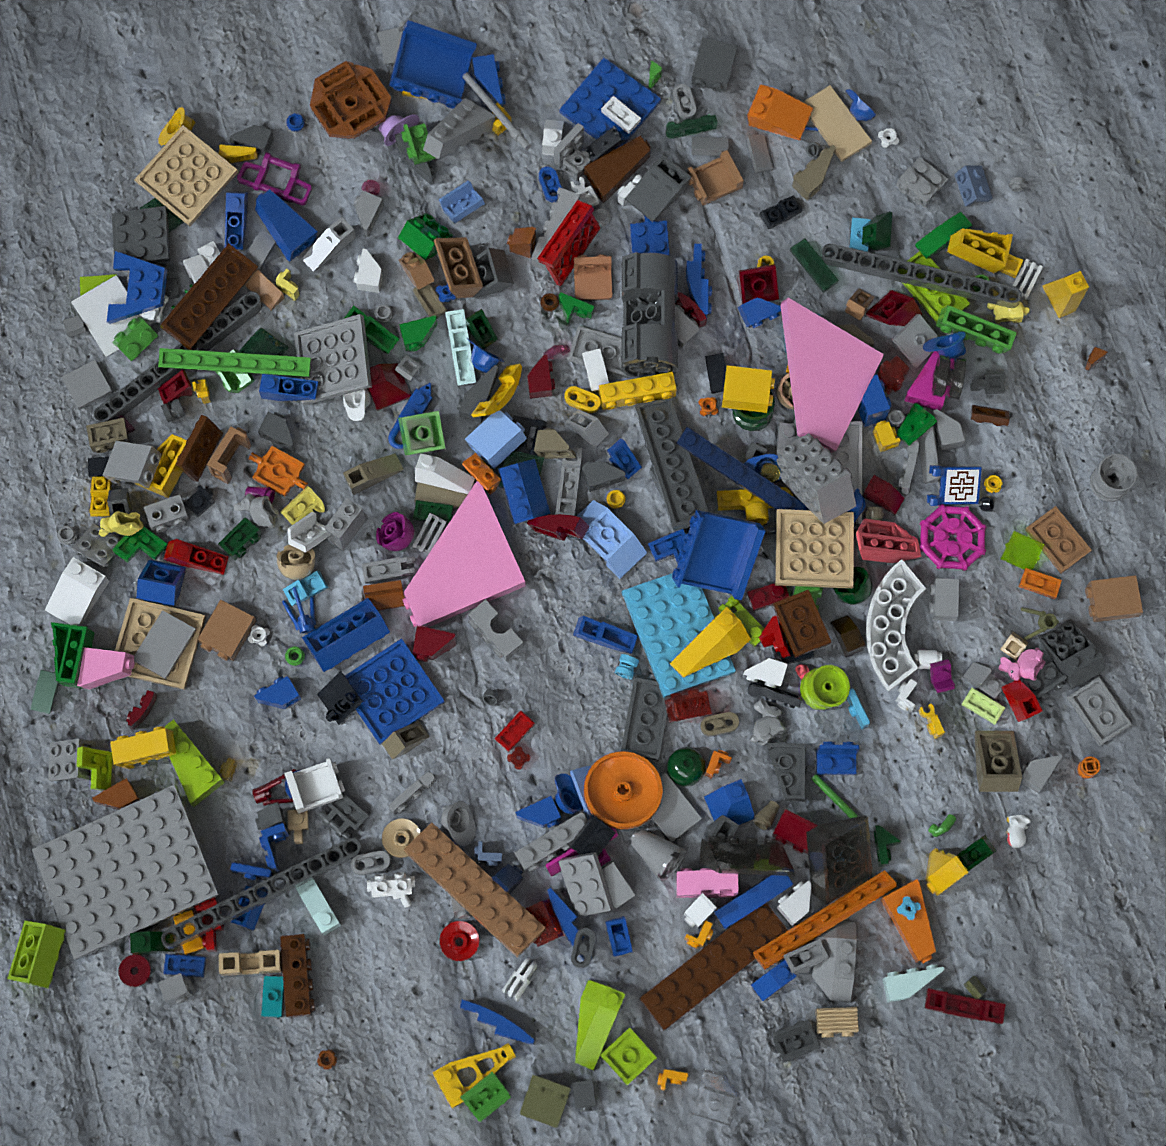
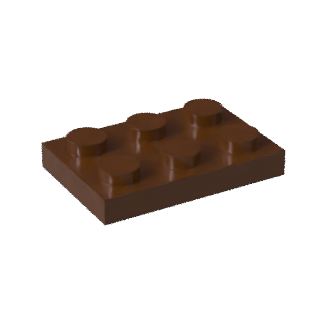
(199, 448)
(801, 623)

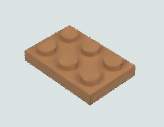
(1061, 540)

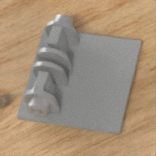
(389, 42)
(95, 547)

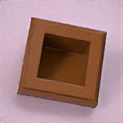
(1095, 357)

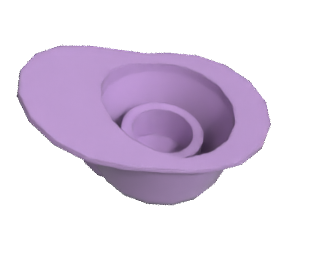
(394, 125)

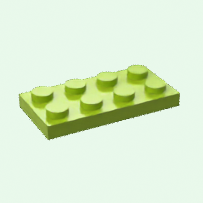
(930, 299)

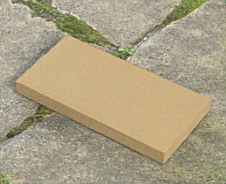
(837, 124)

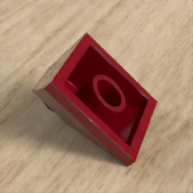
(894, 309)
(387, 386)
(432, 643)

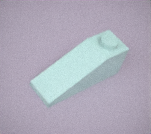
(318, 907)

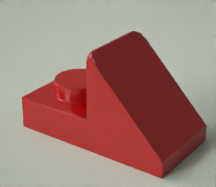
(774, 635)

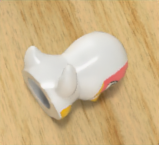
(1016, 832)

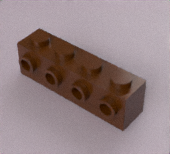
(296, 976)

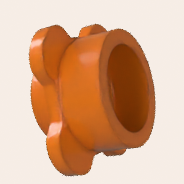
(708, 401)

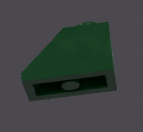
(877, 232)
(149, 943)

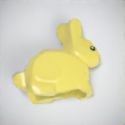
(1005, 314)
(121, 523)

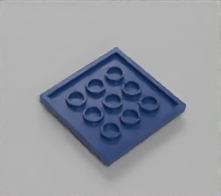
(597, 89)
(393, 691)

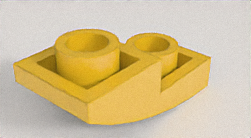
(99, 495)

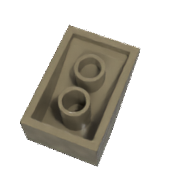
(997, 761)

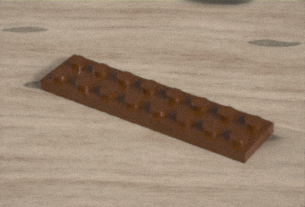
(712, 966)

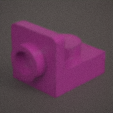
(941, 676)

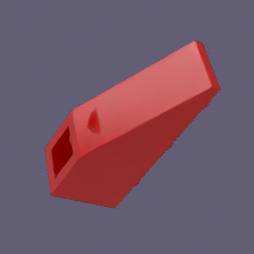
(195, 557)

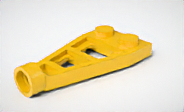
(449, 1081)

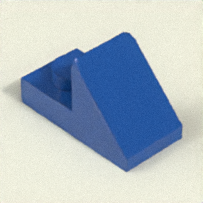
(623, 458)
(618, 936)

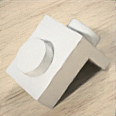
(905, 690)

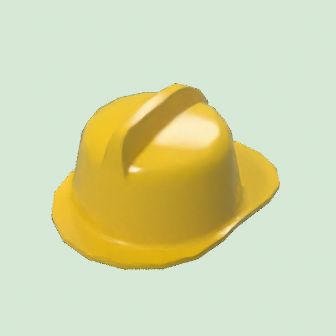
(174, 124)

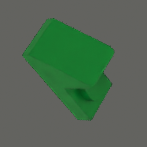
(570, 305)

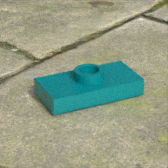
(272, 996)

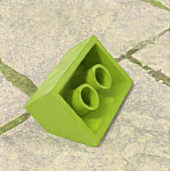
(36, 954)

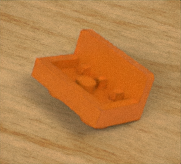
(482, 473)

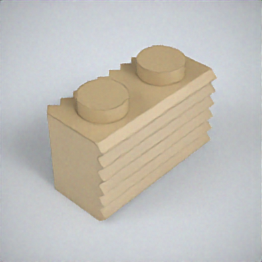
(836, 1020)

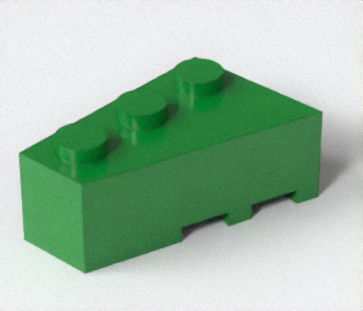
(69, 647)

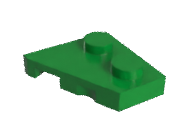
(915, 424)

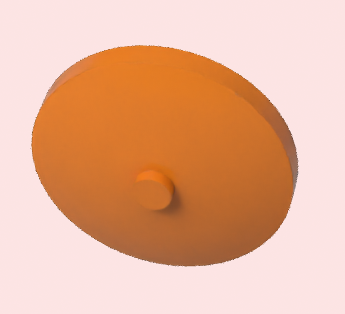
(623, 790)

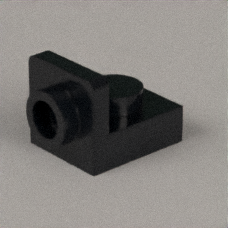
(200, 500)

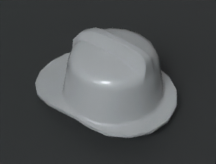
(459, 823)

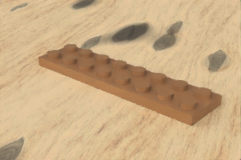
(474, 889)

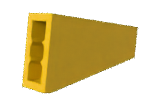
(1066, 293)

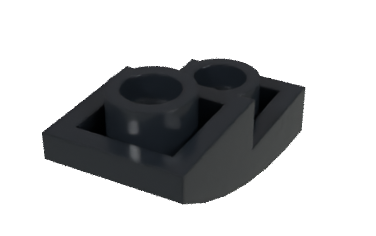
(781, 212)
(716, 372)

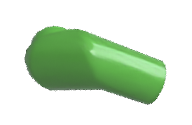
(944, 827)

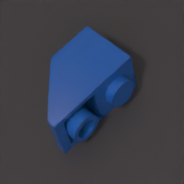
(758, 310)
(279, 695)

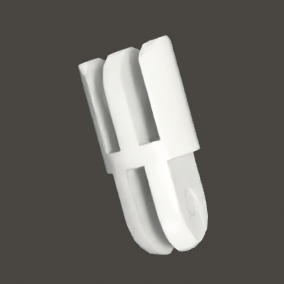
(522, 975)

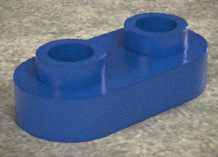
(551, 185)

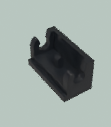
(605, 144)

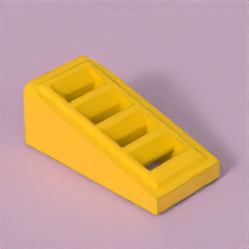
(237, 153)

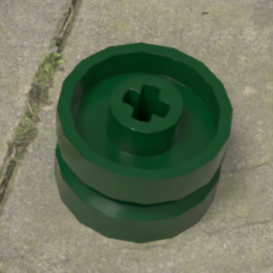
(753, 420)

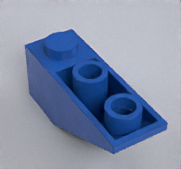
(487, 78)
(236, 218)
(287, 389)

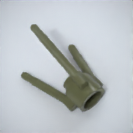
(1045, 621)

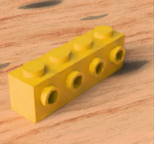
(637, 391)

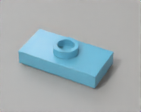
(856, 234)
(857, 710)

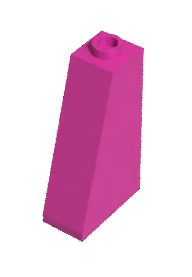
(921, 389)

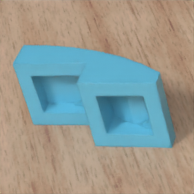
(306, 587)

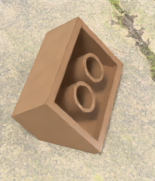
(458, 266)

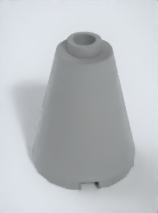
(658, 853)

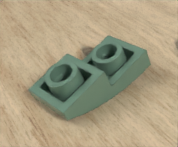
(45, 692)

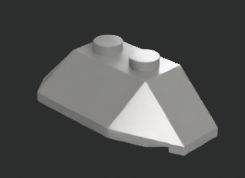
(836, 973)

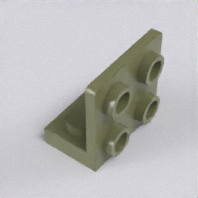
(545, 1101)

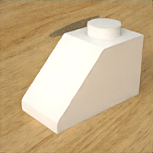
(552, 136)
(699, 911)

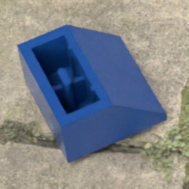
(874, 404)

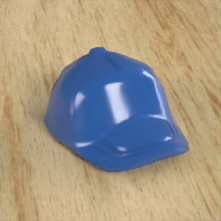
(859, 108)
(567, 796)

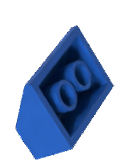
(524, 491)

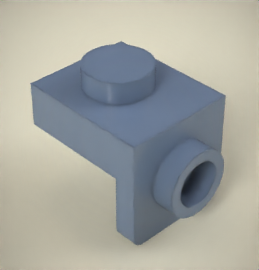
(490, 859)

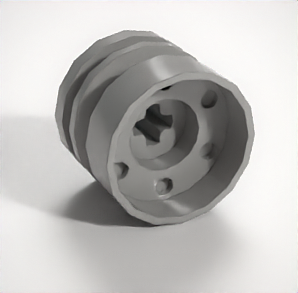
(1113, 477)

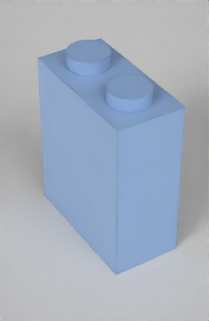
(496, 438)

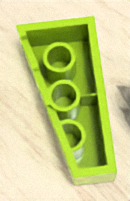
(192, 768)

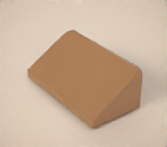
(268, 292)

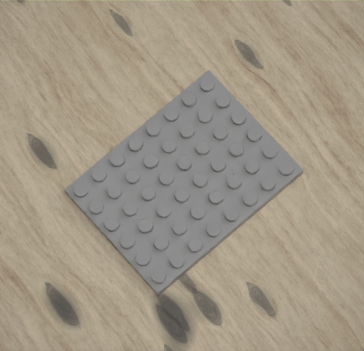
(125, 872)

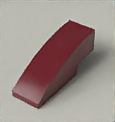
(559, 526)

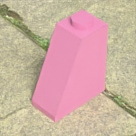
(103, 667)

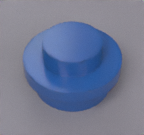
(295, 122)

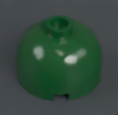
(861, 588)
(686, 766)

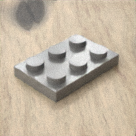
(586, 884)

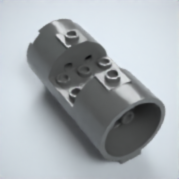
(648, 327)

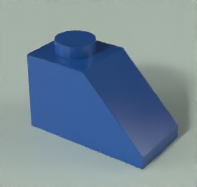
(542, 813)
(773, 980)

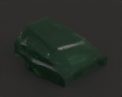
(264, 344)

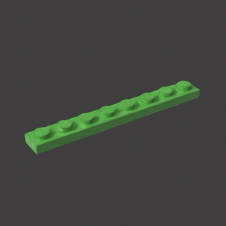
(234, 362)

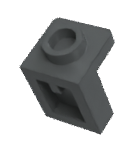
(758, 449)

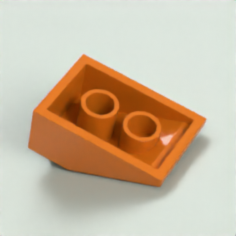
(779, 113)

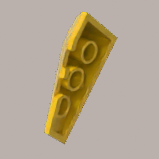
(718, 640)
(943, 871)

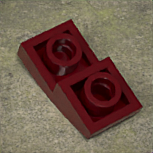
(691, 307)
(138, 715)

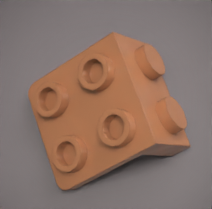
(593, 277)

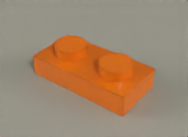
(1040, 583)

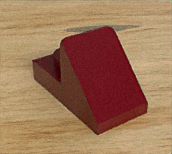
(175, 388)

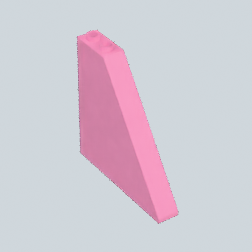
(826, 373)
(464, 565)

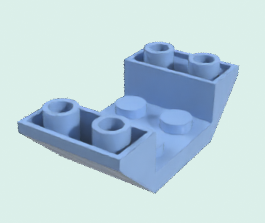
(611, 539)

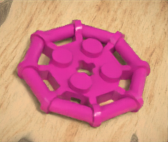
(952, 526)

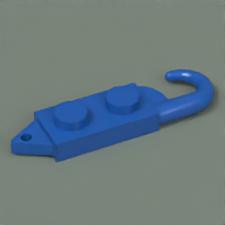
(416, 405)

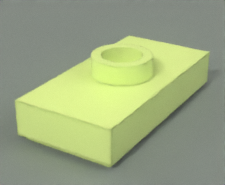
(983, 706)

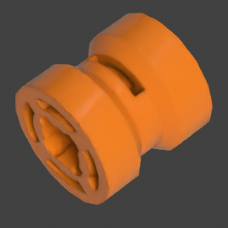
(1085, 767)

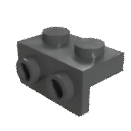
(795, 1040)

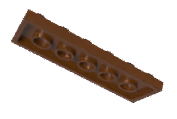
(208, 296)

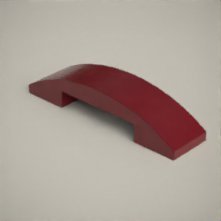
(964, 1006)

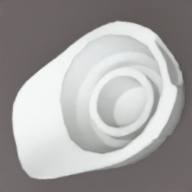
(356, 403)

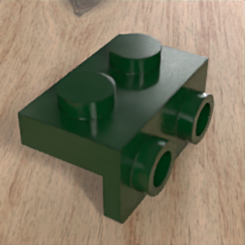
(240, 539)

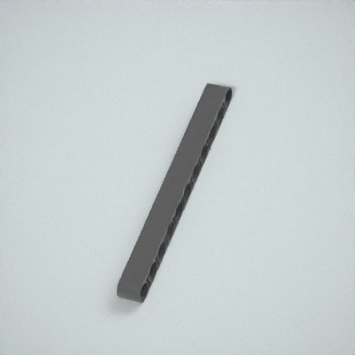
(929, 272)
(159, 379)
(251, 893)

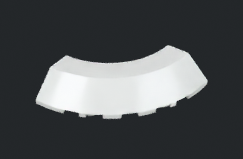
(887, 625)

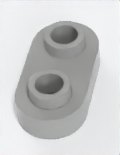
(684, 103)
(370, 861)

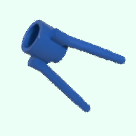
(304, 623)

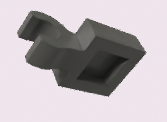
(991, 383)

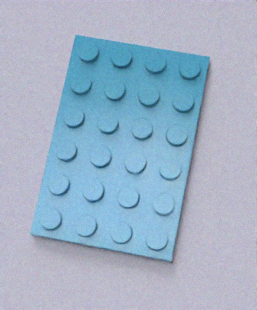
(666, 624)

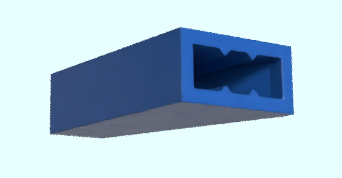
(285, 225)

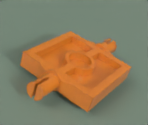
(278, 471)

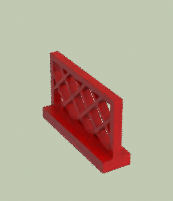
(561, 242)

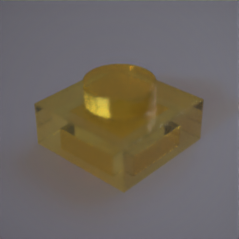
(228, 769)

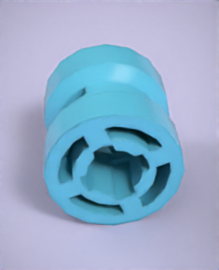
(626, 666)

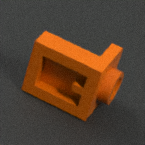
(714, 765)

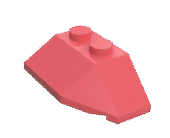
(886, 542)

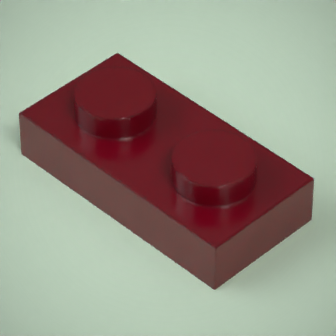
(766, 596)

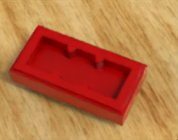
(514, 731)

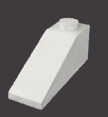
(439, 473)

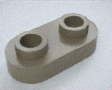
(719, 724)

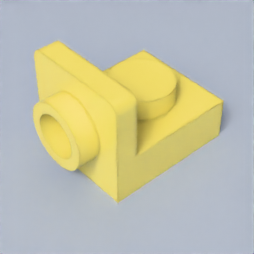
(287, 286)

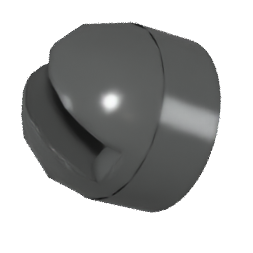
(814, 149)
(487, 697)

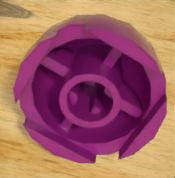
(395, 532)

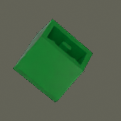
(420, 235)

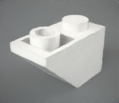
(369, 273)
(768, 670)
(796, 905)

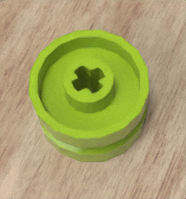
(825, 687)

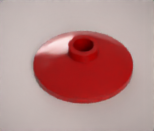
(457, 930)

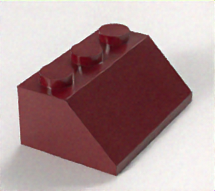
(792, 831)

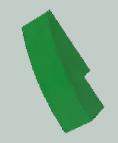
(940, 236)
(375, 333)

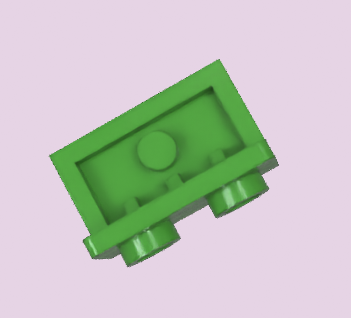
(134, 338)
(235, 381)
(485, 1097)

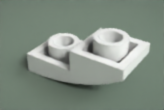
(195, 267)
(595, 369)

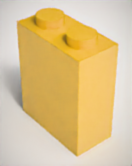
(748, 389)

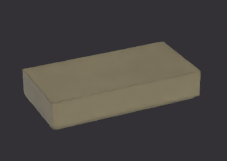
(430, 301)

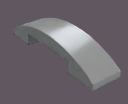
(569, 484)

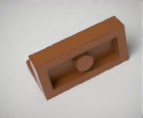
(385, 595)

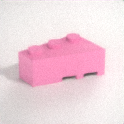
(706, 881)

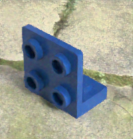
(836, 759)
(273, 834)

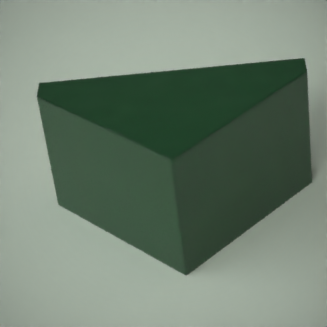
(481, 329)

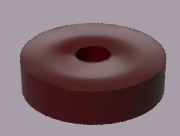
(138, 979)

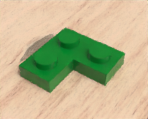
(141, 540)

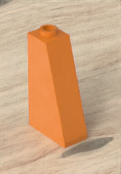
(914, 932)

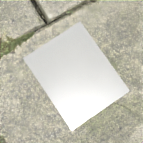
(94, 309)

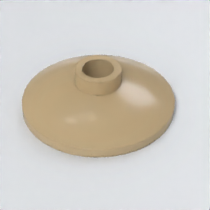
(396, 829)

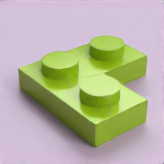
(100, 764)

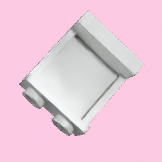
(315, 786)

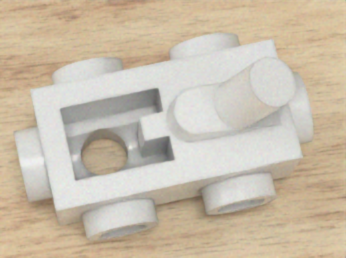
(396, 886)

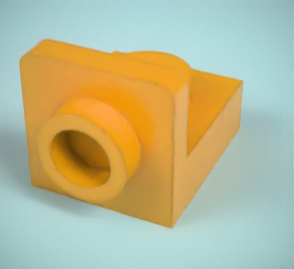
(674, 1076)

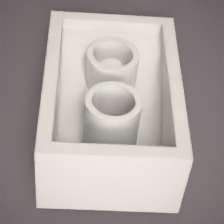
(76, 592)

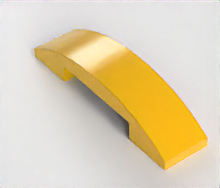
(510, 380)

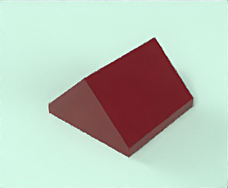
(759, 283)

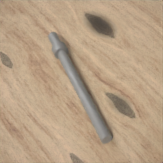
(516, 133)

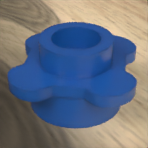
(442, 296)

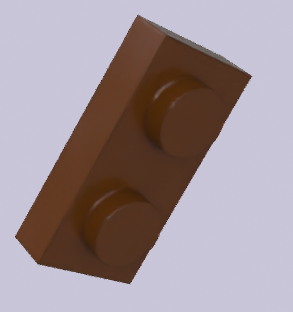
(990, 415)

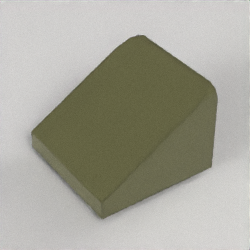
(975, 987)

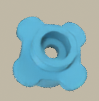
(910, 914)

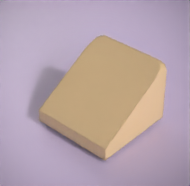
(1014, 646)

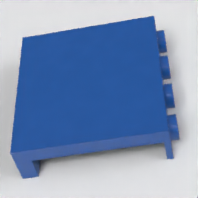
(431, 64)
(718, 553)

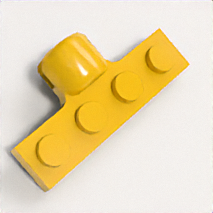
(754, 508)

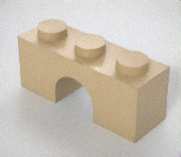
(252, 963)

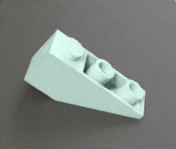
(903, 986)

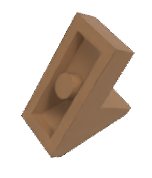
(859, 304)

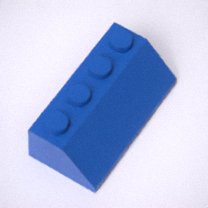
(346, 634)

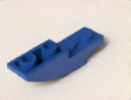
(698, 286)

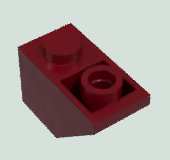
(539, 379)

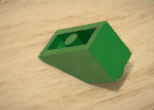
(417, 332)

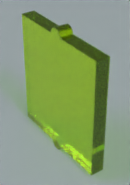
(1022, 551)

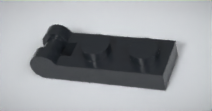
(774, 694)

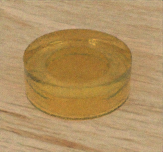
(770, 472)

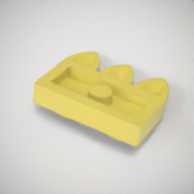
(302, 506)

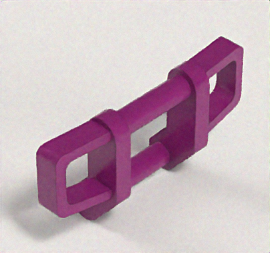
(263, 170)

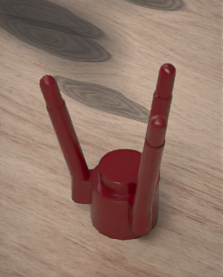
(263, 793)

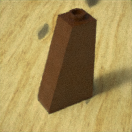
(616, 167)

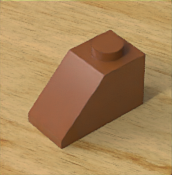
(522, 241)
(117, 796)

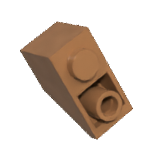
(416, 269)

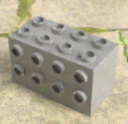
(816, 478)

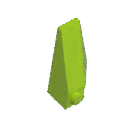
(596, 1017)

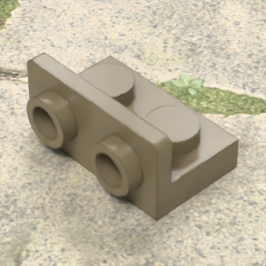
(104, 434)

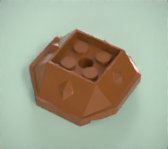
(347, 85)

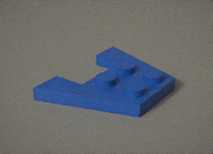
(144, 289)

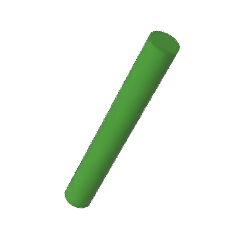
(833, 796)

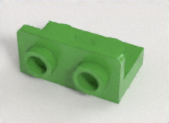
(416, 139)

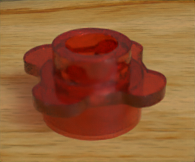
(523, 758)

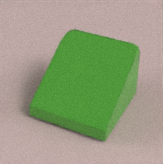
(655, 74)

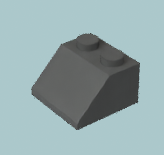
(493, 272)

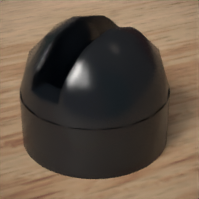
(987, 504)

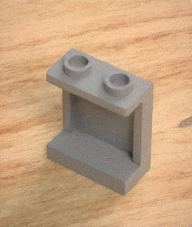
(132, 463)
(345, 524)

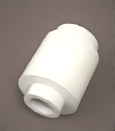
(925, 657)

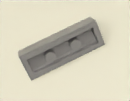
(928, 455)

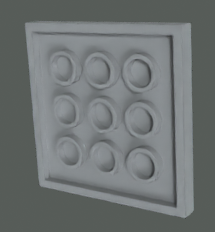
(337, 357)

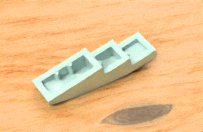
(460, 347)

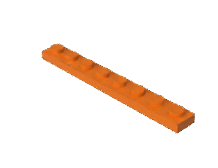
(825, 919)

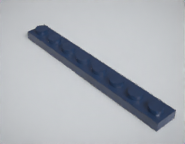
(738, 472)

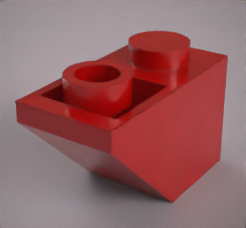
(1021, 700)

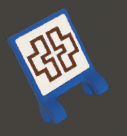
(957, 485)

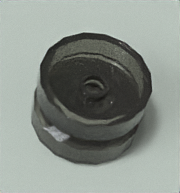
(946, 376)

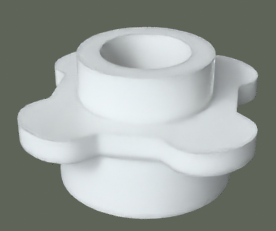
(890, 132)
(255, 630)

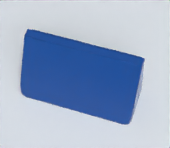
(250, 918)

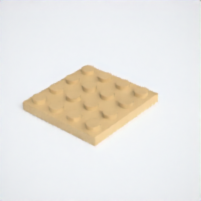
(186, 175)
(814, 551)
(136, 625)

